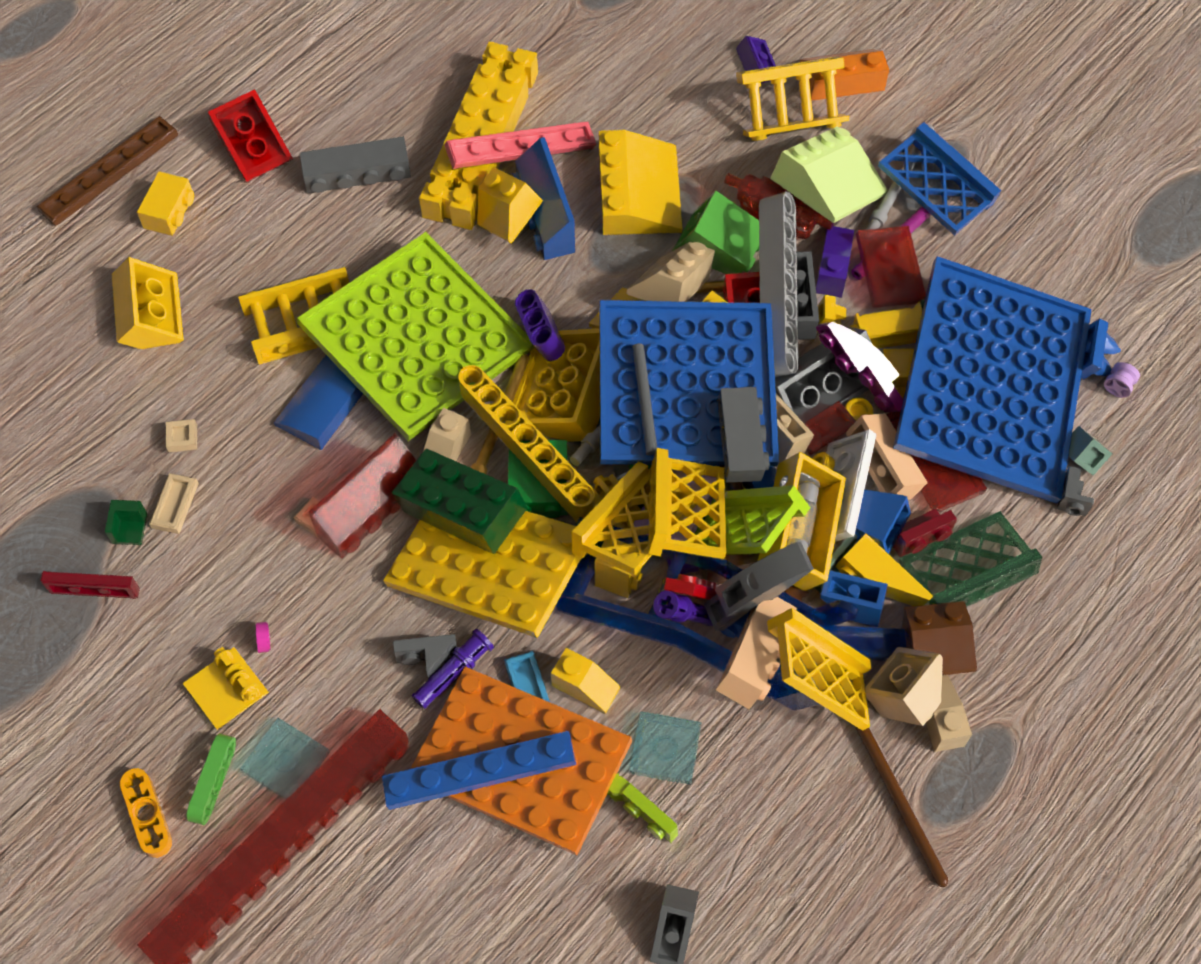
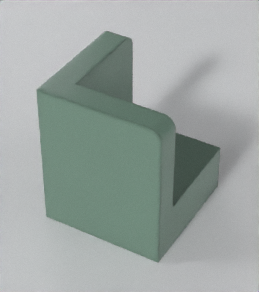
(1087, 451)

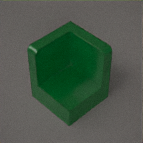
(126, 522)

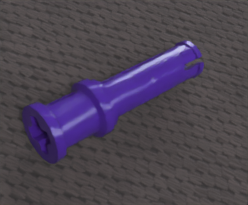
(680, 608)
(462, 657)

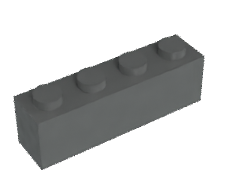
(355, 165)

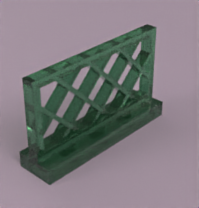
(988, 580)

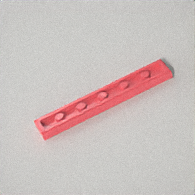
(512, 145)

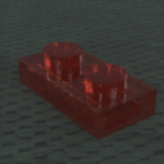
(828, 426)

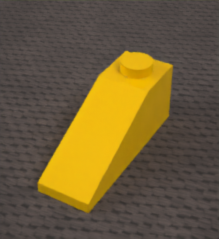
(871, 562)

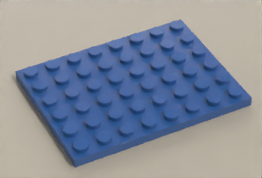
(994, 380)

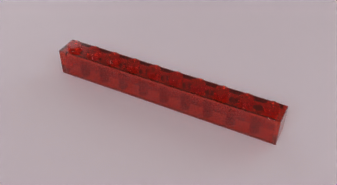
(276, 842)

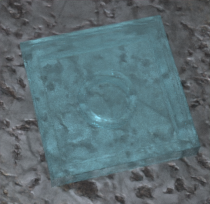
(665, 748)
(284, 759)

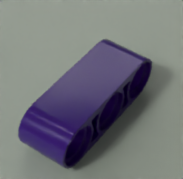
(539, 325)

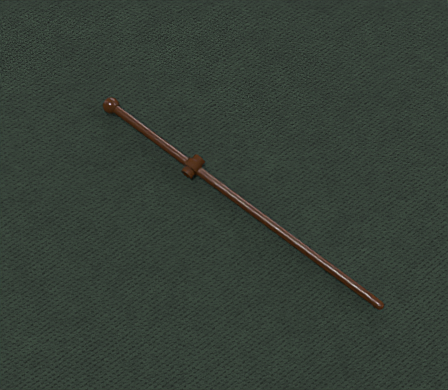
(885, 772)

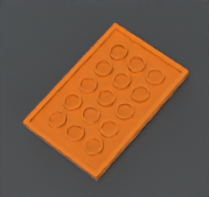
(548, 805)

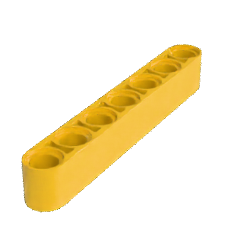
(527, 453)

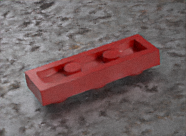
(691, 586)

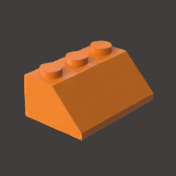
(862, 73)

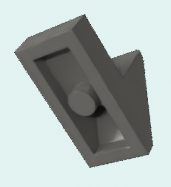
(433, 649)

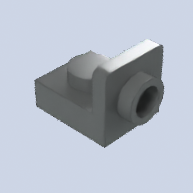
(1072, 500)

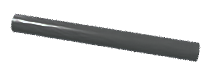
(644, 399)

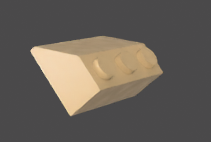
(675, 275)

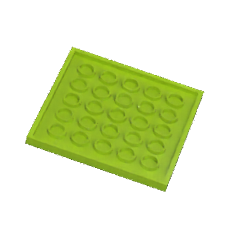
(411, 331)

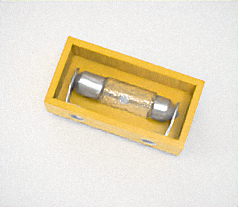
(817, 530)

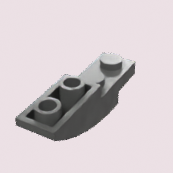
(757, 584)

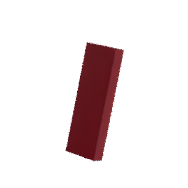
(90, 585)

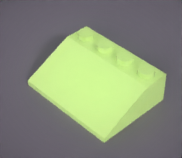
(830, 174)

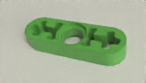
(211, 779)

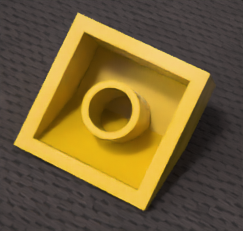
(505, 204)

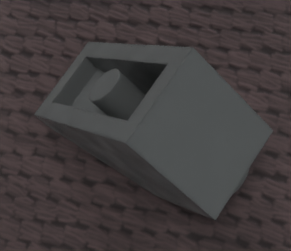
(674, 925)

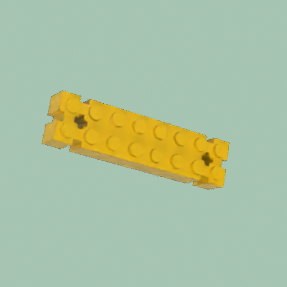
(488, 108)

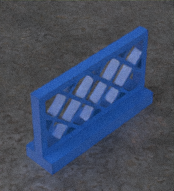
(952, 167)

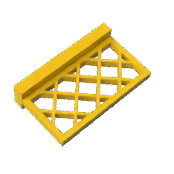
(664, 503)
(615, 509)
(831, 656)

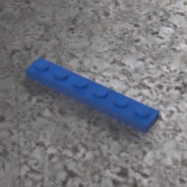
(478, 770)

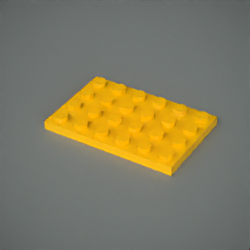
(506, 588)

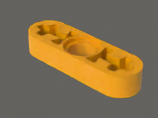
(144, 837)

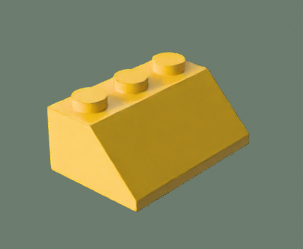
(146, 305)

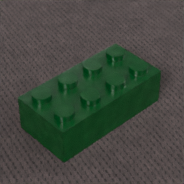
(460, 500)

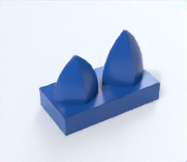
(1097, 345)

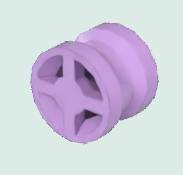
(1122, 379)

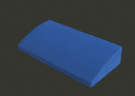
(319, 405)

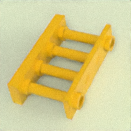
(777, 76)
(293, 340)

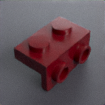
(923, 531)

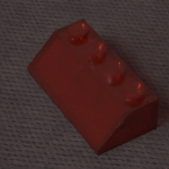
(362, 498)

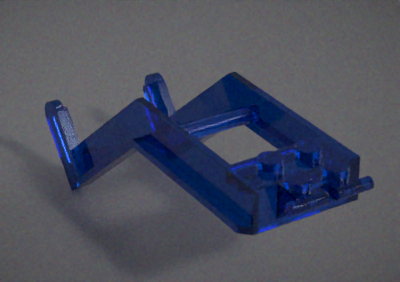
(671, 633)

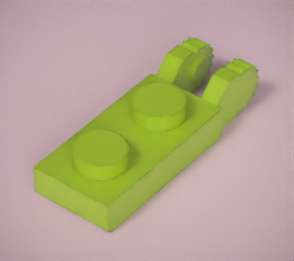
(639, 805)

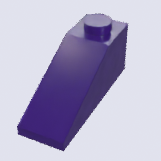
(835, 262)

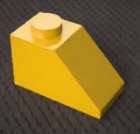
(584, 681)

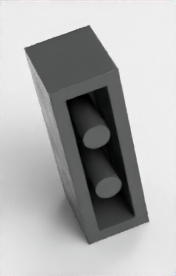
(806, 297)
(742, 434)

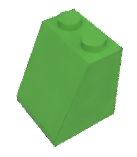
(726, 230)

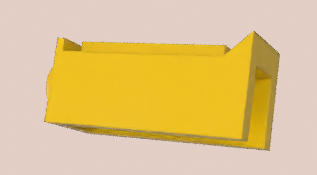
(890, 327)

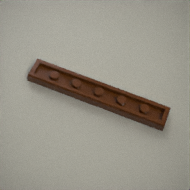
(107, 171)

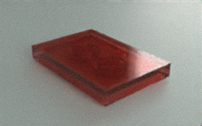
(890, 266)

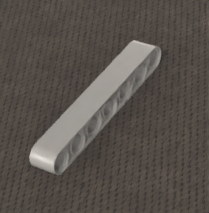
(779, 276)

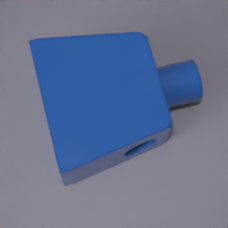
(882, 517)

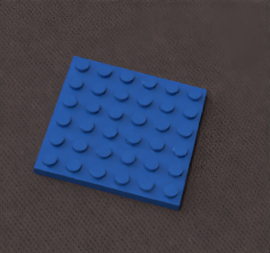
(689, 358)

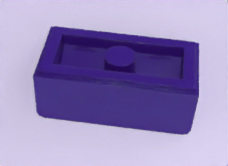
(754, 54)

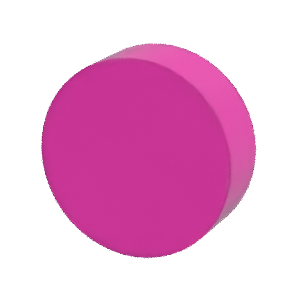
(263, 637)

